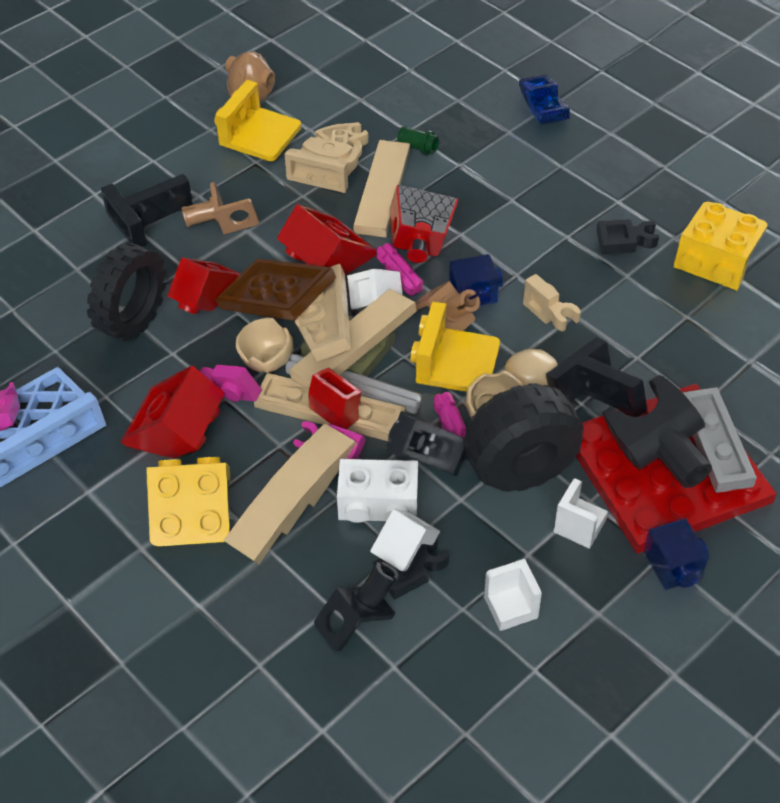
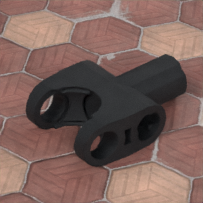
(663, 434)

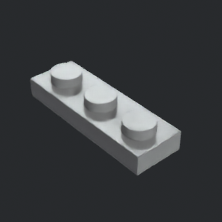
(721, 443)

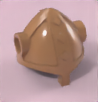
(249, 67)

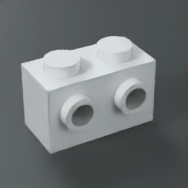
(375, 487)

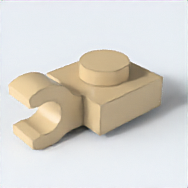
(544, 303)

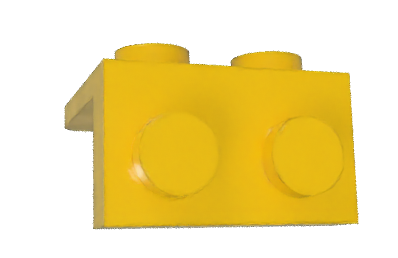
(253, 129)
(719, 244)
(451, 356)
(188, 502)

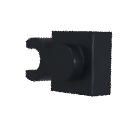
(622, 237)
(417, 572)

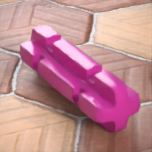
(395, 262)
(449, 414)

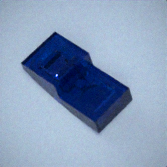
(543, 99)

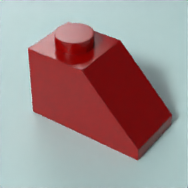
(199, 284)

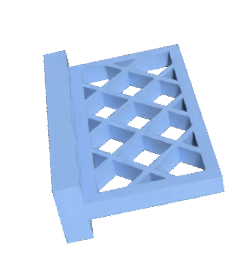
(55, 428)

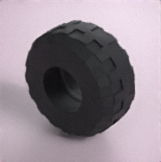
(523, 437)

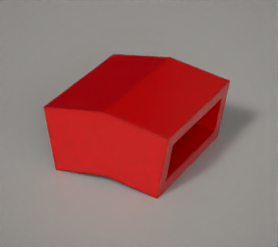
(334, 398)

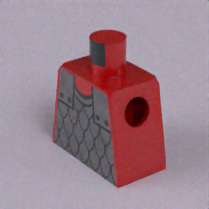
(420, 221)

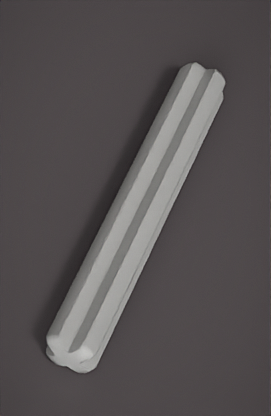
(375, 389)

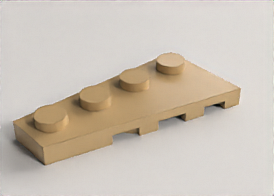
(327, 320)

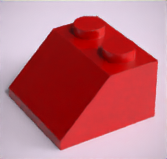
(323, 240)
(175, 415)

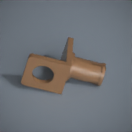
(216, 210)
(458, 306)

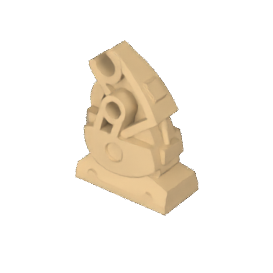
(327, 157)

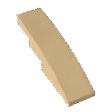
(289, 492)

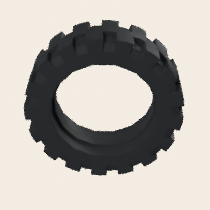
(109, 285)

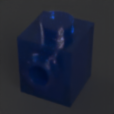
(477, 275)
(676, 554)

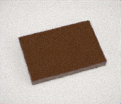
(276, 289)

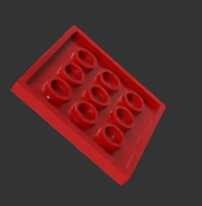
(653, 494)

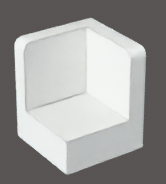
(371, 284)
(577, 518)
(402, 538)
(512, 594)

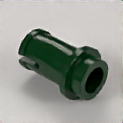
(426, 142)

